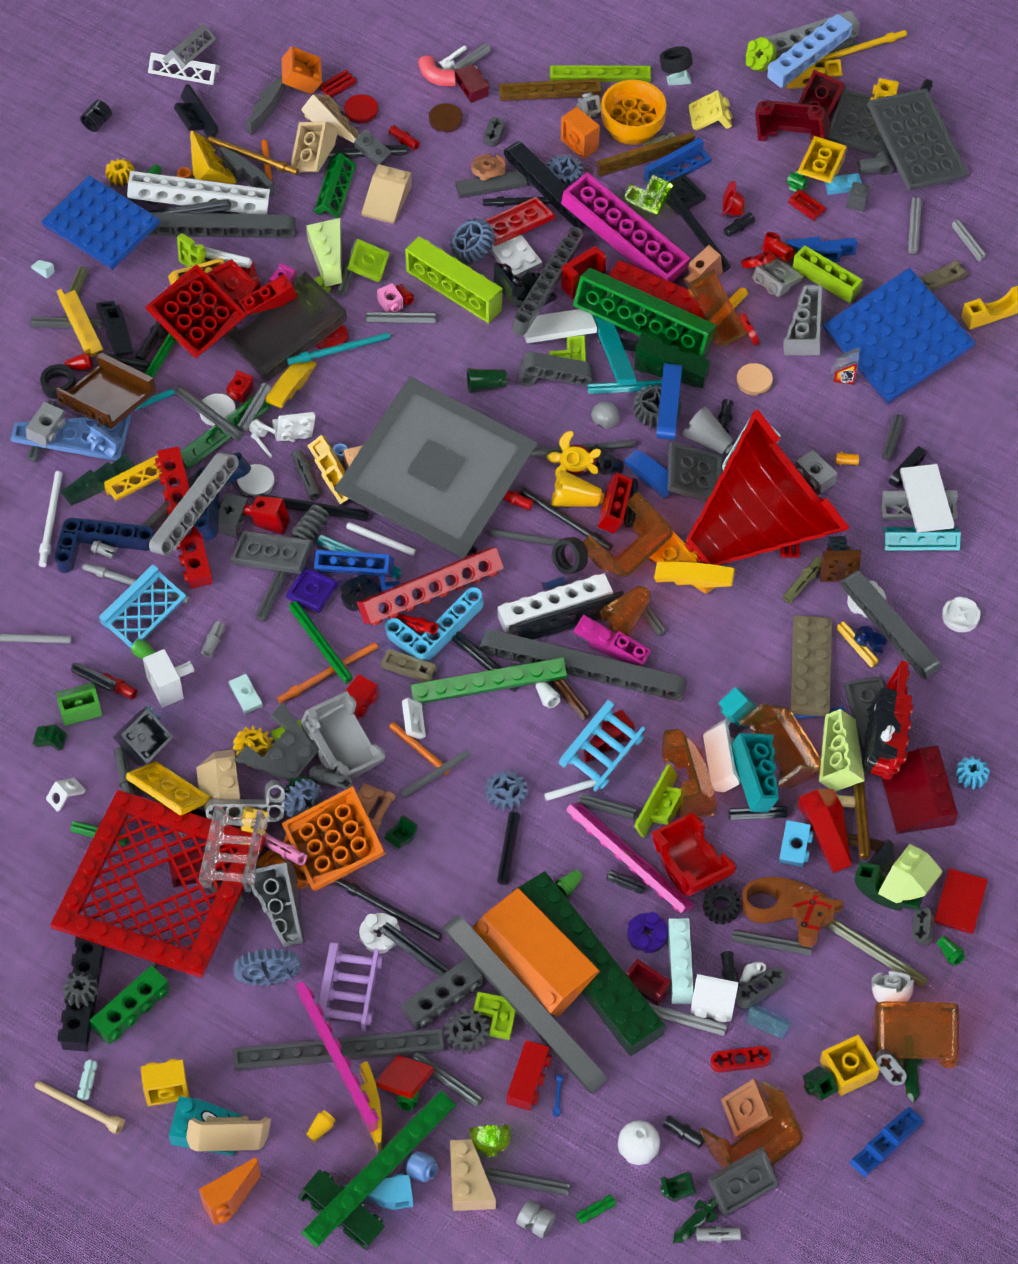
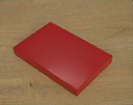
(960, 901)

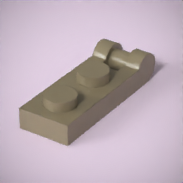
(944, 276)
(408, 666)

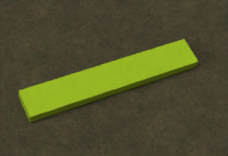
(602, 72)

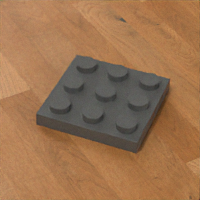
(692, 471)

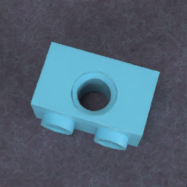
(789, 854)

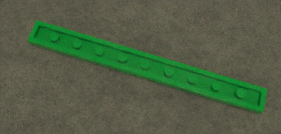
(378, 1169)

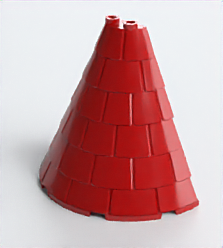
(759, 503)

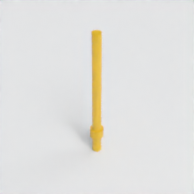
(889, 38)

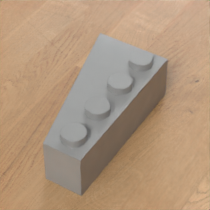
(806, 326)

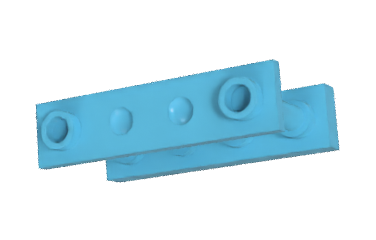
(583, 743)

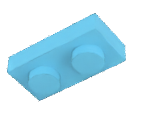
(842, 183)

